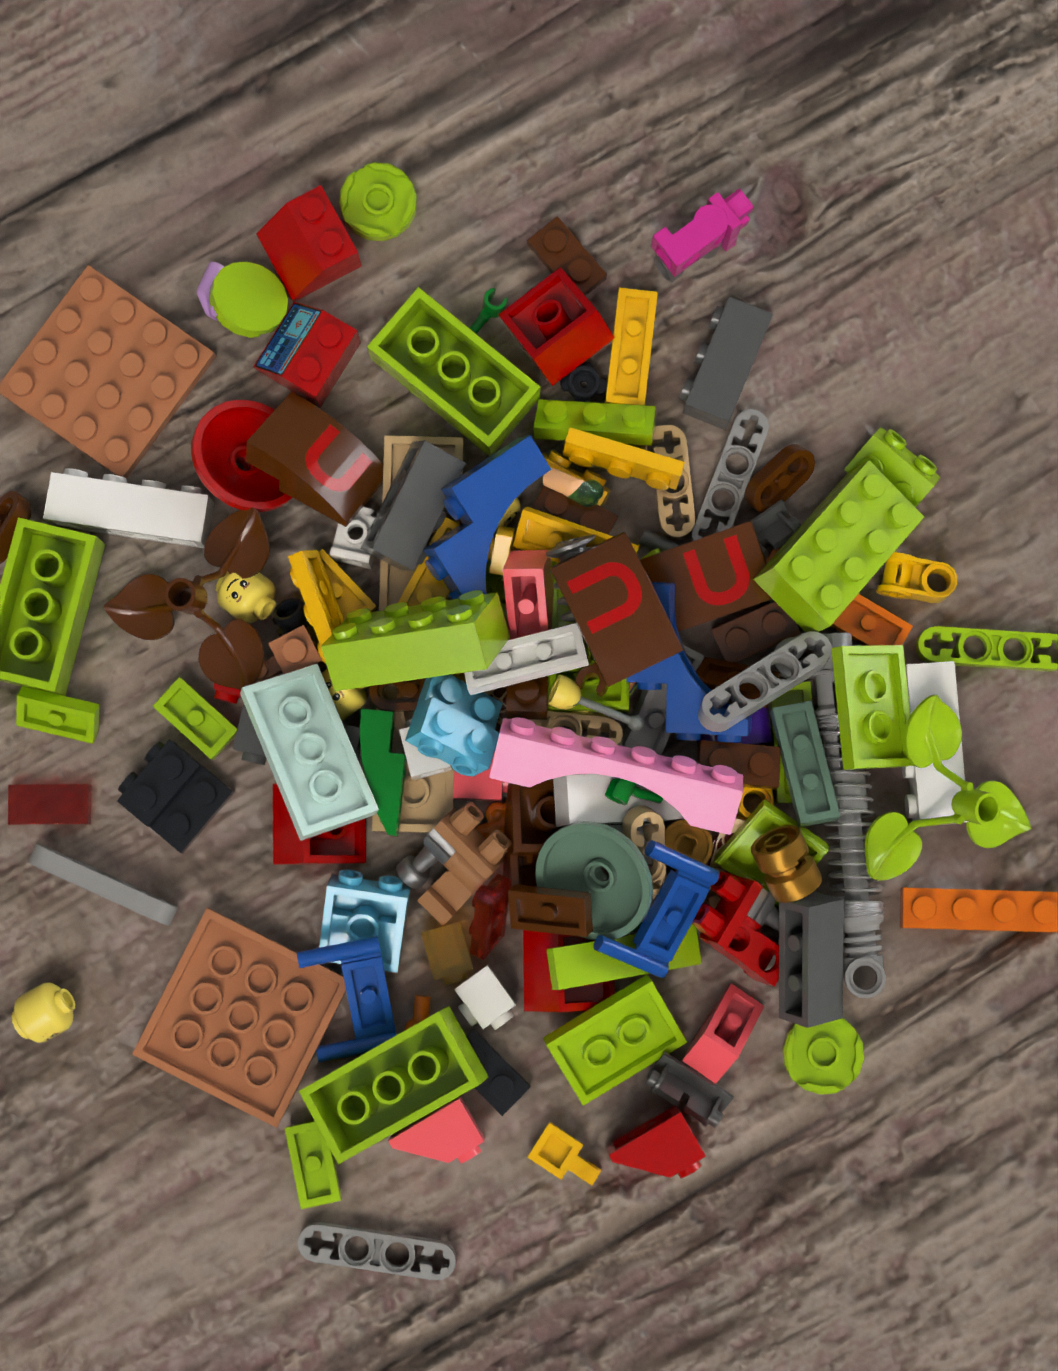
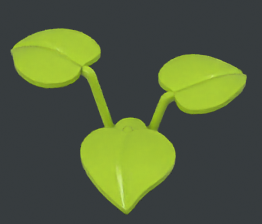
(990, 809)

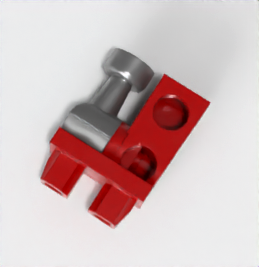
(736, 925)

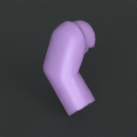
(204, 288)

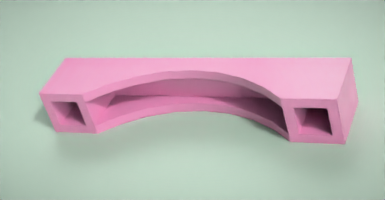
(535, 754)

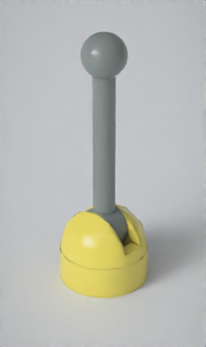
(567, 694)

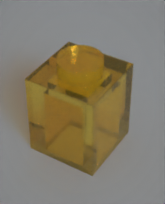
(448, 953)

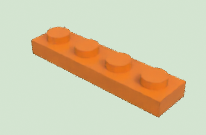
(869, 622)
(979, 909)

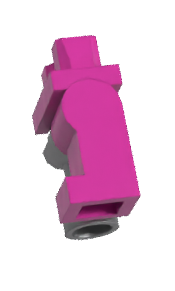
(702, 237)

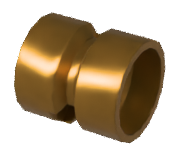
(689, 841)
(786, 864)

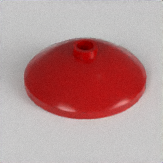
(221, 443)

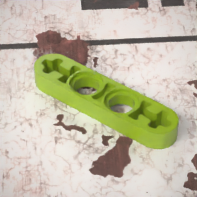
(993, 648)

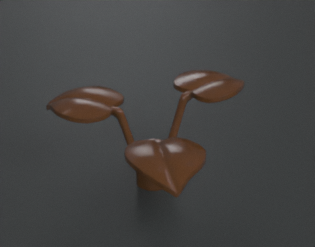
(147, 602)

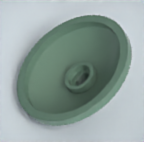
(574, 861)

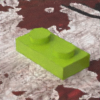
(57, 714)
(196, 718)
(312, 1165)

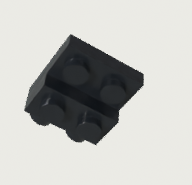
(174, 795)

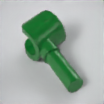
(489, 311)
(621, 791)

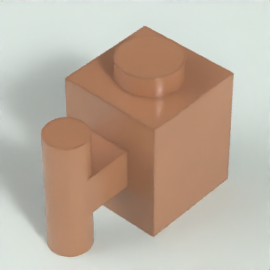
(291, 653)

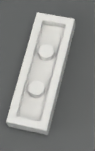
(531, 659)

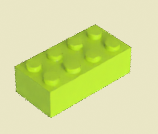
(454, 371)
(839, 548)
(45, 603)
(416, 641)
(394, 1084)

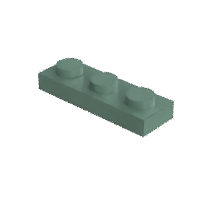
(805, 764)

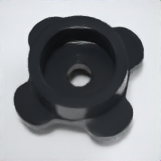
(584, 373)
(289, 615)

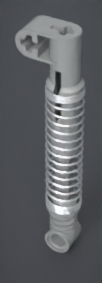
(850, 788)

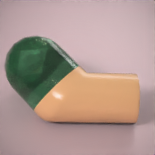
(581, 492)

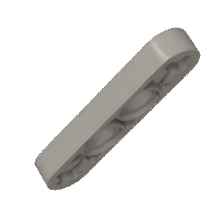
(730, 482)
(762, 677)
(103, 884)
(376, 1257)

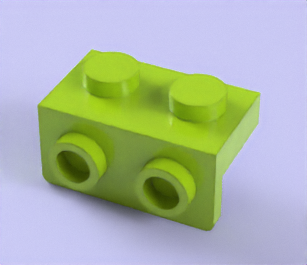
(908, 473)

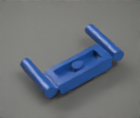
(669, 914)
(365, 992)

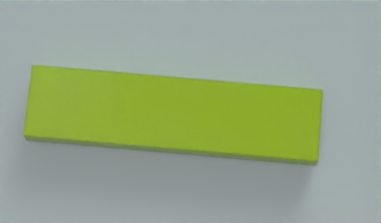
(582, 965)

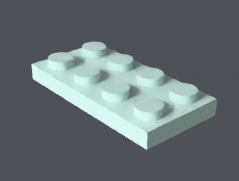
(309, 751)

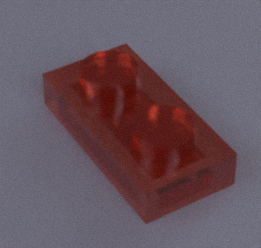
(49, 804)
(489, 916)

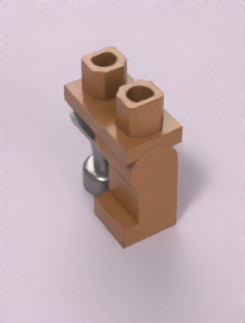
(464, 854)

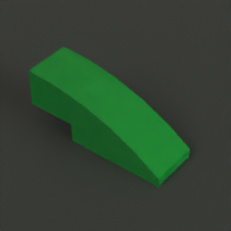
(381, 767)

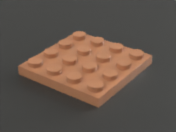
(106, 372)
(241, 1018)

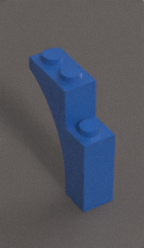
(480, 502)
(684, 686)

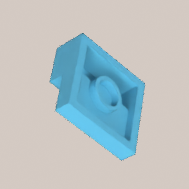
(455, 725)
(366, 909)

